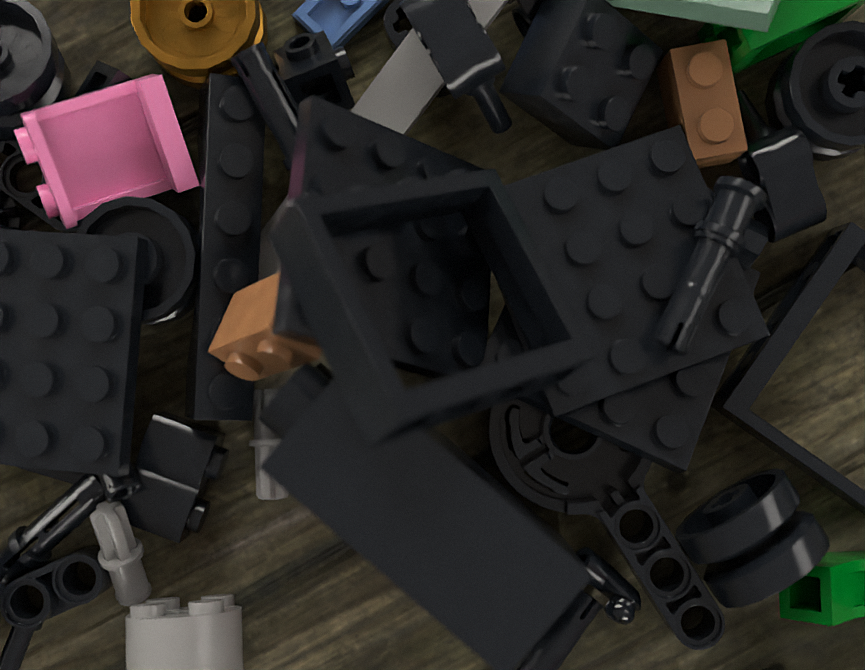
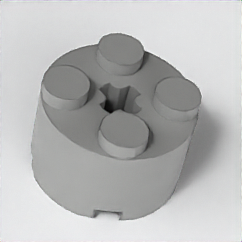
(185, 638)

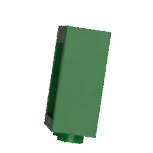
(790, 27)

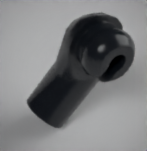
(606, 579)

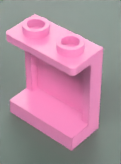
(106, 148)

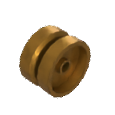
(198, 35)

